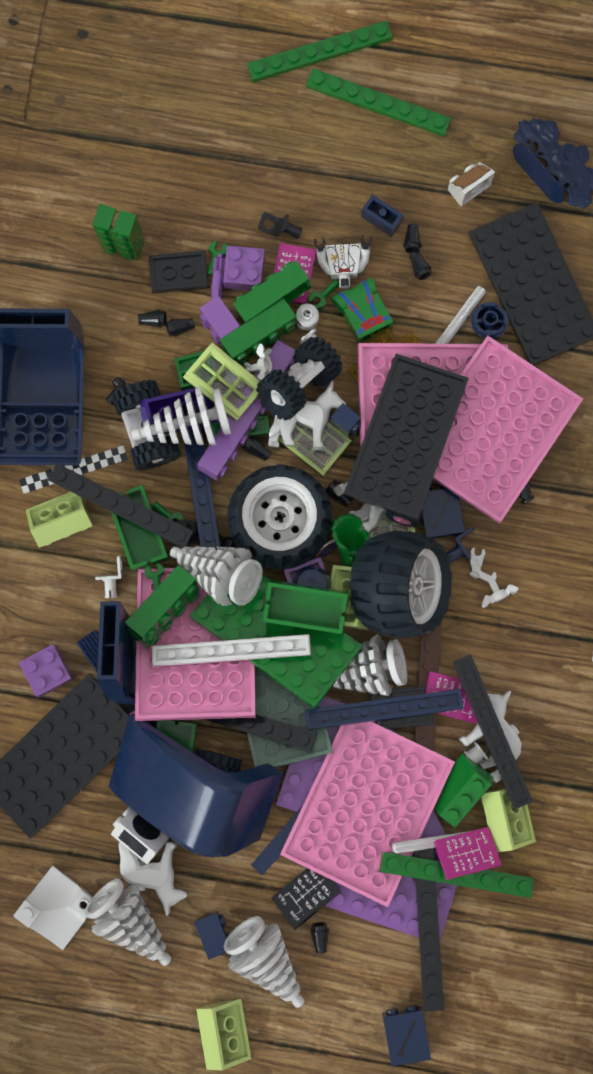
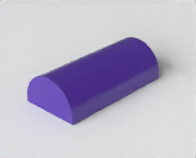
(157, 404)

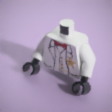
(343, 260)

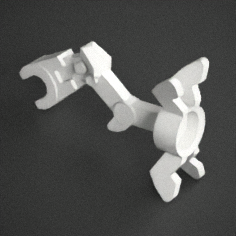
(263, 364)
(476, 563)

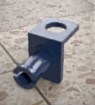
(459, 550)

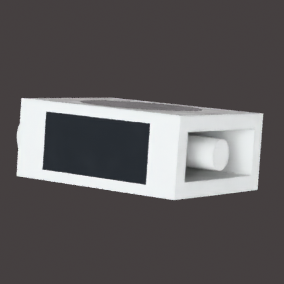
(139, 835)

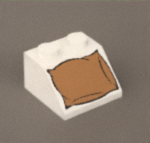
(471, 183)

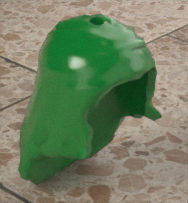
(349, 537)

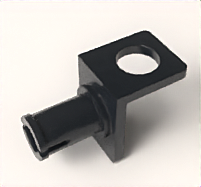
(280, 226)

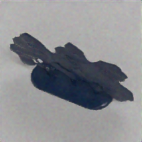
(562, 161)

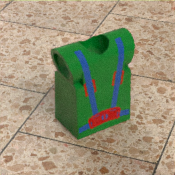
(363, 310)

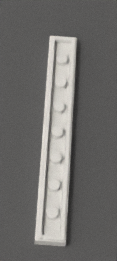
(231, 650)

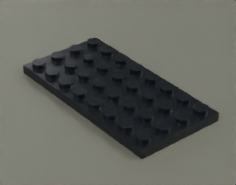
(533, 284)
(406, 437)
(60, 755)

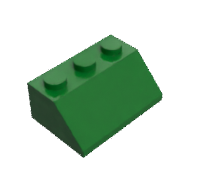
(462, 790)

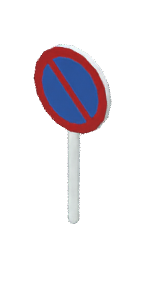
(331, 545)

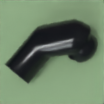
(118, 383)

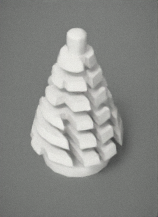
(182, 421)
(222, 572)
(373, 669)
(122, 917)
(262, 958)

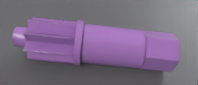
(218, 274)

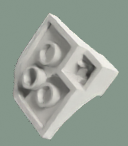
(55, 908)

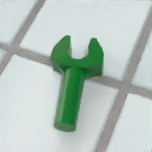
(212, 247)
(322, 295)
(164, 512)
(155, 576)

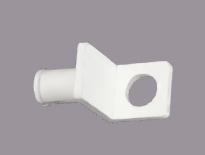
(110, 580)

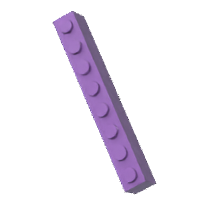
(218, 456)

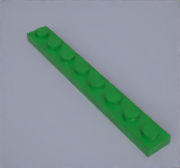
(319, 51)
(378, 102)
(433, 871)

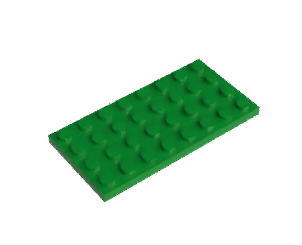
(305, 676)

